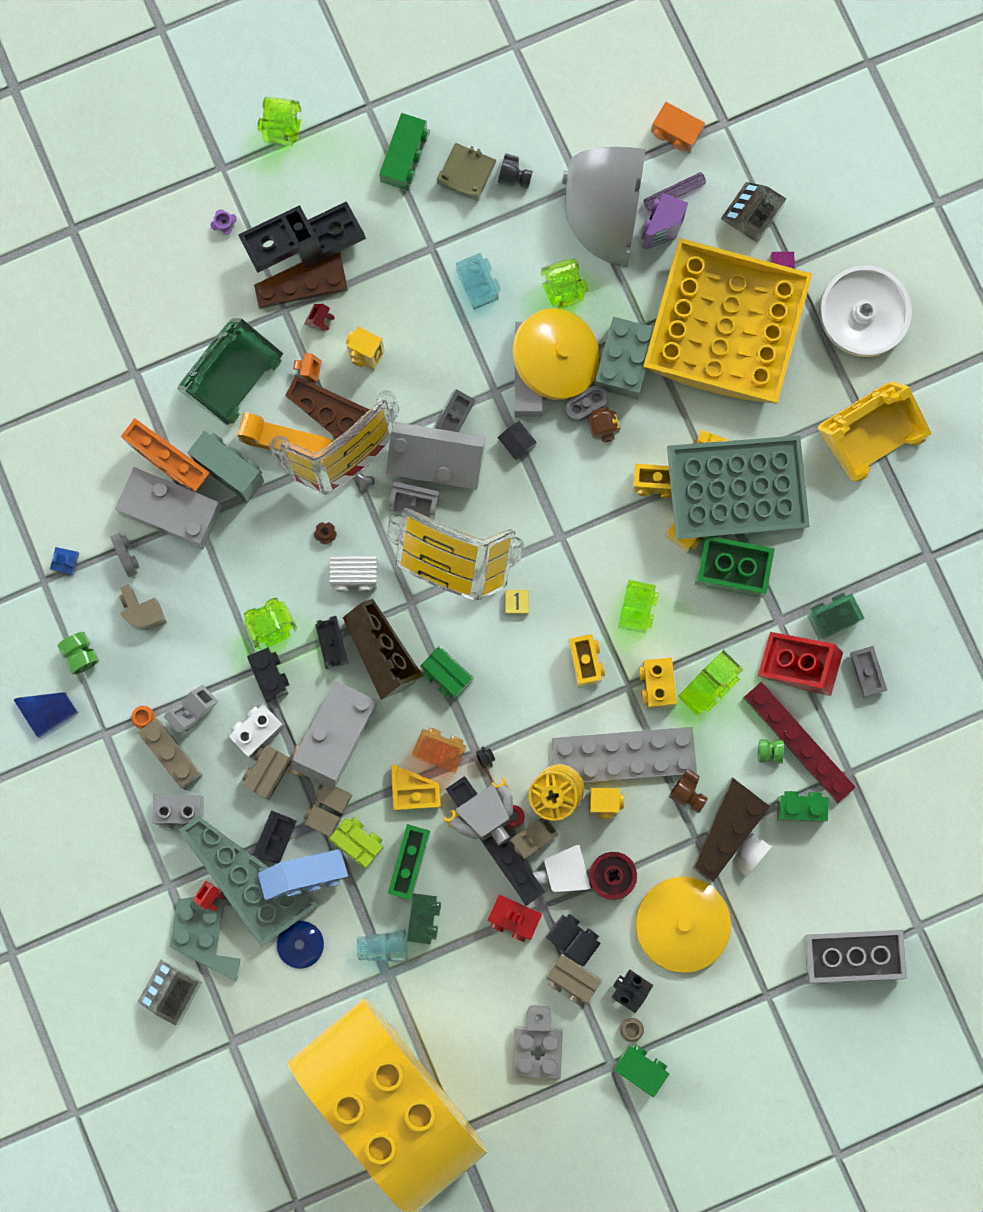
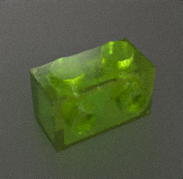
(637, 606)

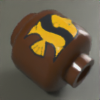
(604, 424)

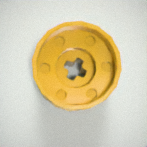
(560, 780)

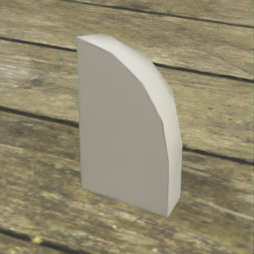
(751, 853)

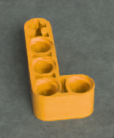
(258, 433)

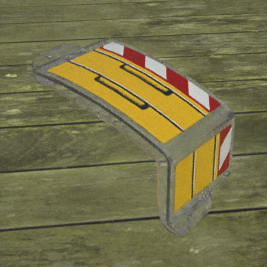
(346, 455)

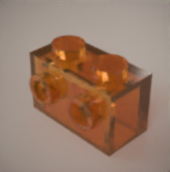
(439, 750)

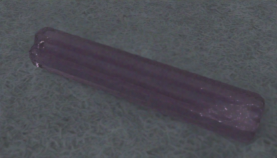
(677, 189)

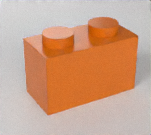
(677, 127)

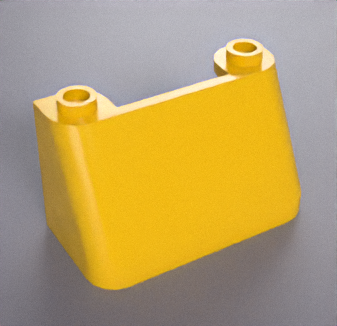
(874, 428)

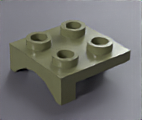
(466, 171)

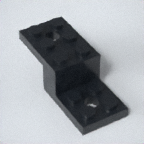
(302, 236)

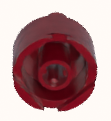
(625, 872)

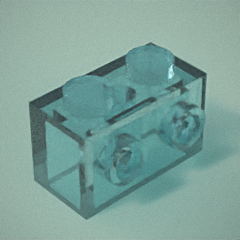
(477, 280)

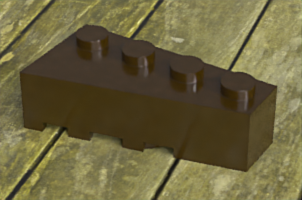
(381, 650)
(733, 822)

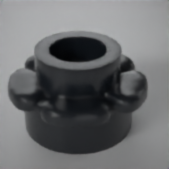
(485, 757)

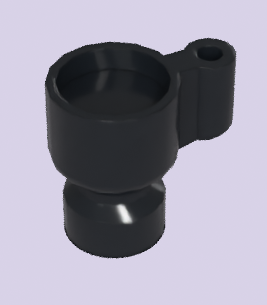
(511, 174)

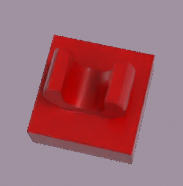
(206, 896)

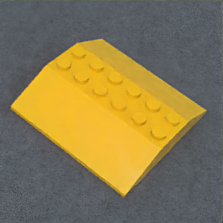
(727, 322)

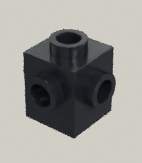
(631, 990)

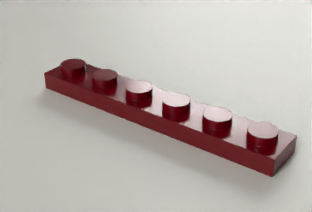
(799, 742)

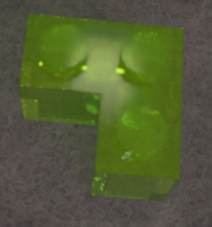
(711, 682)

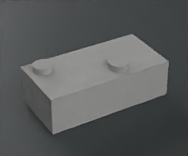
(435, 455)
(168, 507)
(334, 734)
(855, 957)

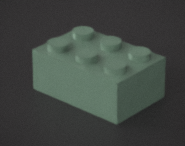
(624, 358)
(227, 465)

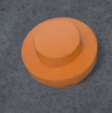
(142, 716)

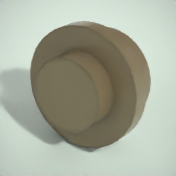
(631, 1029)

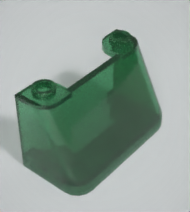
(229, 370)

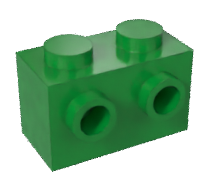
(802, 808)

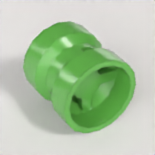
(769, 753)

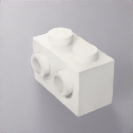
(256, 730)

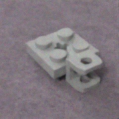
(537, 1034)

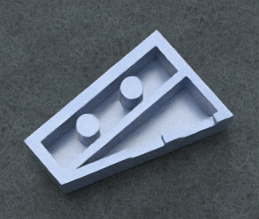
(303, 874)

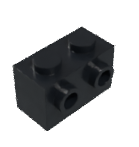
(267, 674)

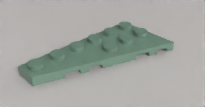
(238, 879)

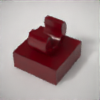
(317, 315)

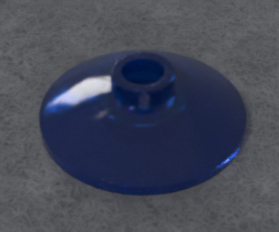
(312, 948)

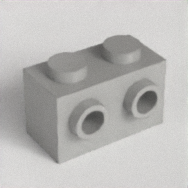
(176, 809)

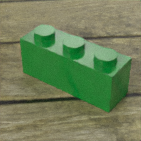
(404, 151)
(409, 862)

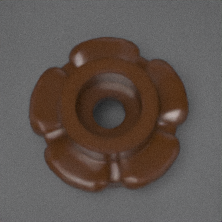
(331, 533)

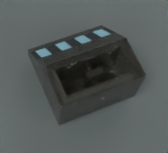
(754, 210)
(169, 992)

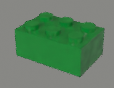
(735, 566)

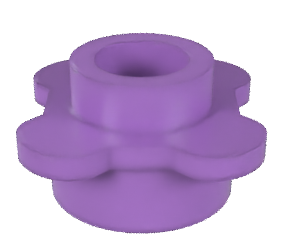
(219, 217)

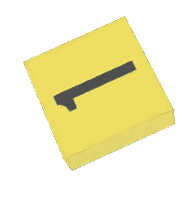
(516, 601)

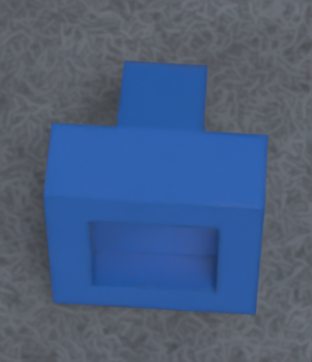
(64, 561)

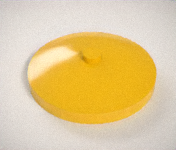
(556, 354)
(683, 924)

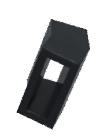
(517, 440)

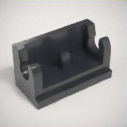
(331, 642)
(275, 837)

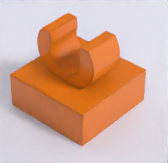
(309, 367)

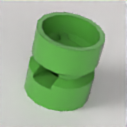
(78, 653)

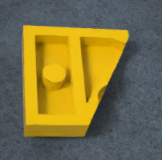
(413, 790)

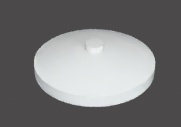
(865, 311)

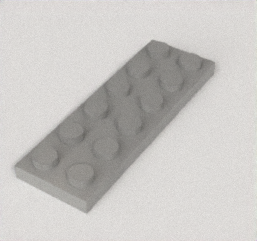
(628, 754)

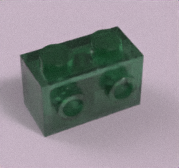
(835, 616)
(422, 918)

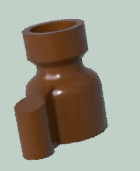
(685, 793)

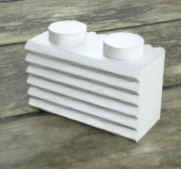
(353, 572)

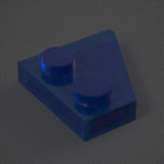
(46, 711)

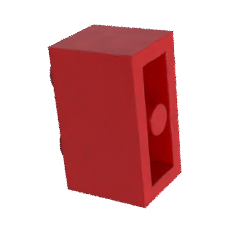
(514, 917)

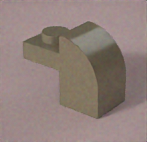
(143, 615)
(534, 838)

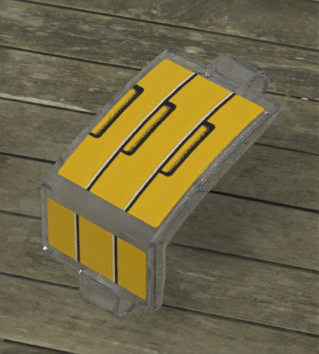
(453, 558)

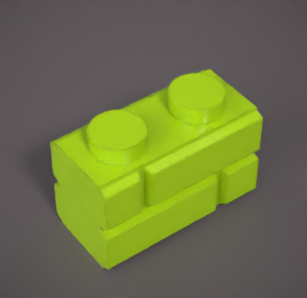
(356, 842)

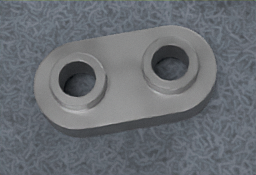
(585, 403)
(128, 562)

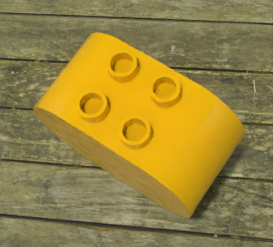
(387, 1107)

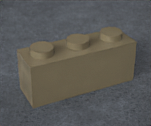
(170, 754)

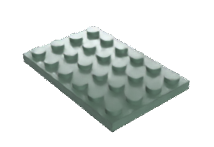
(738, 487)

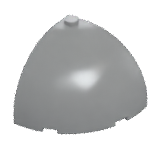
(604, 199)

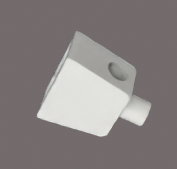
(564, 871)

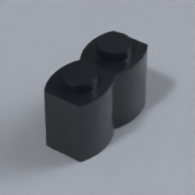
(573, 939)

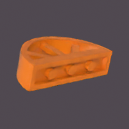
(164, 455)

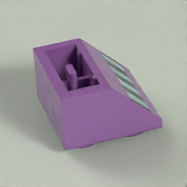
(665, 221)

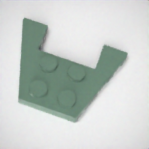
(197, 935)

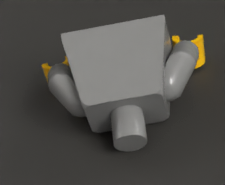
(485, 814)

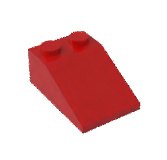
(801, 663)

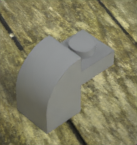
(191, 709)

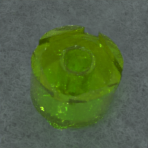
(280, 121)
(564, 283)
(269, 623)

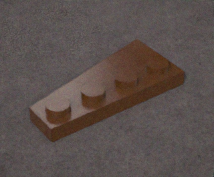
(302, 283)
(325, 407)

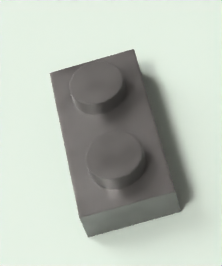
(868, 671)

